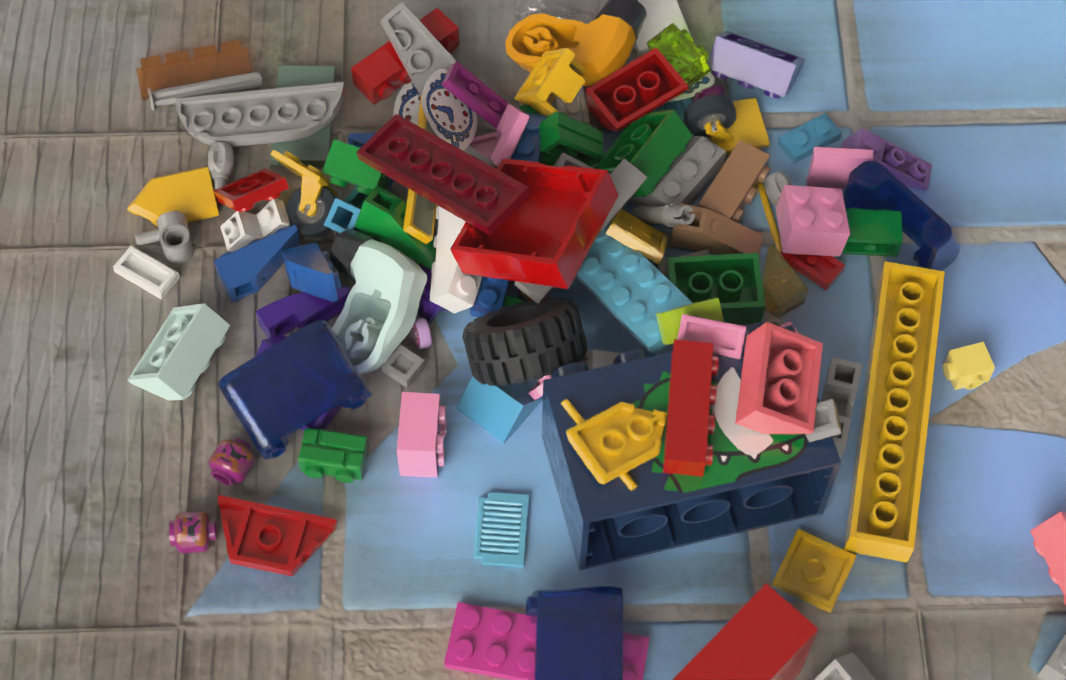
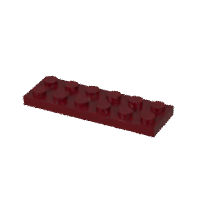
(443, 174)

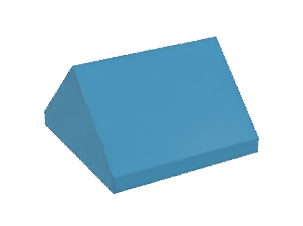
(497, 407)

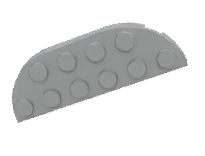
(261, 114)

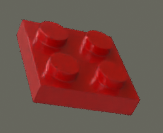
(247, 191)

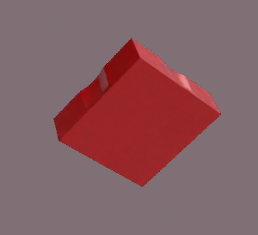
(547, 232)

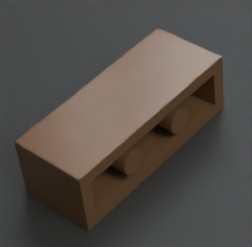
(737, 181)

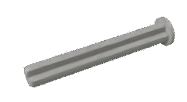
(211, 87)

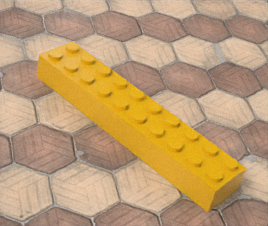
(895, 413)

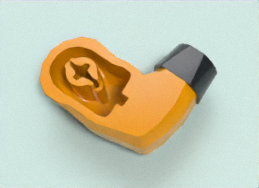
(598, 46)

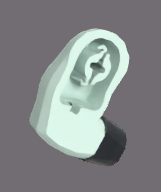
(382, 300)

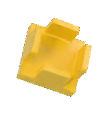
(552, 76)

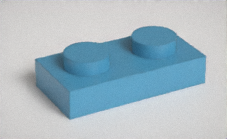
(802, 140)

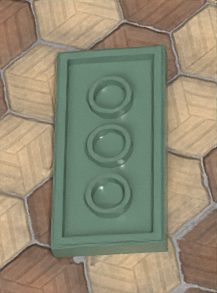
(316, 147)

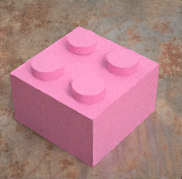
(812, 220)
(421, 434)

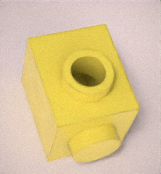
(968, 366)

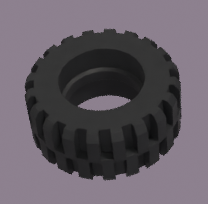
(524, 341)

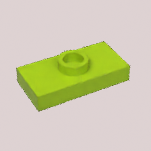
(670, 320)

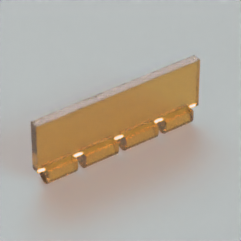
(183, 70)

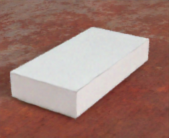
(146, 272)

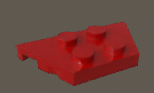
(271, 536)

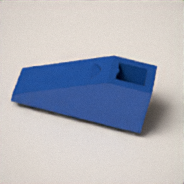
(253, 265)
(311, 271)

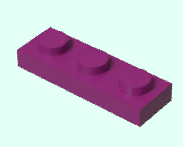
(474, 94)

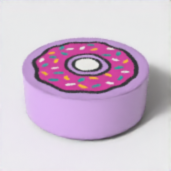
(421, 334)

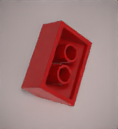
(634, 91)

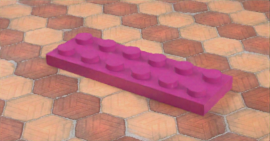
(504, 645)

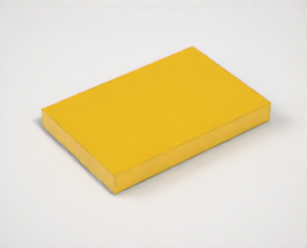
(638, 235)

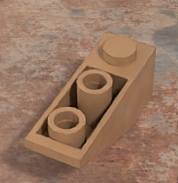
(716, 234)

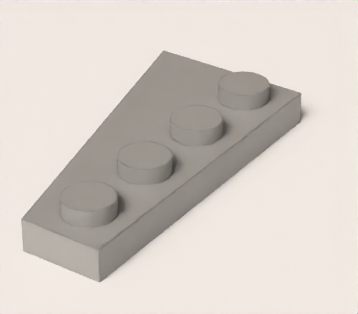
(415, 45)

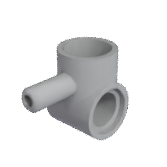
(171, 229)

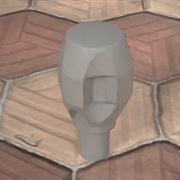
(220, 163)
(774, 184)

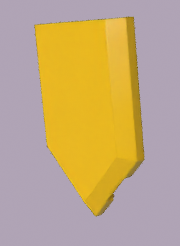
(182, 192)
(618, 440)

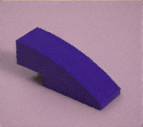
(298, 311)

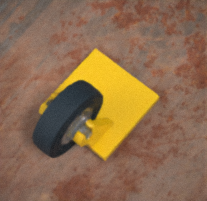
(727, 121)
(310, 203)

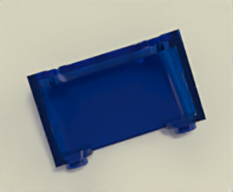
(875, 188)
(293, 386)
(577, 633)

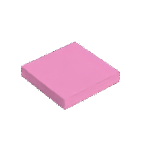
(832, 166)

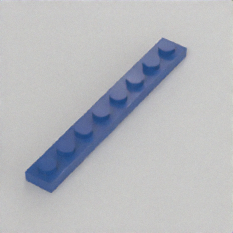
(493, 291)

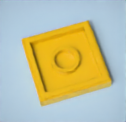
(814, 570)

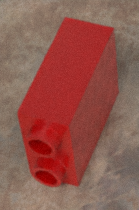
(759, 643)

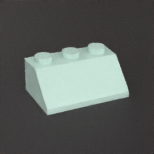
(180, 352)

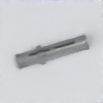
(668, 214)

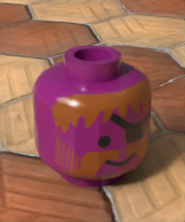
(231, 461)
(192, 532)

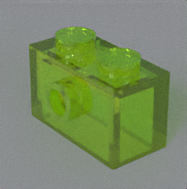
(681, 53)

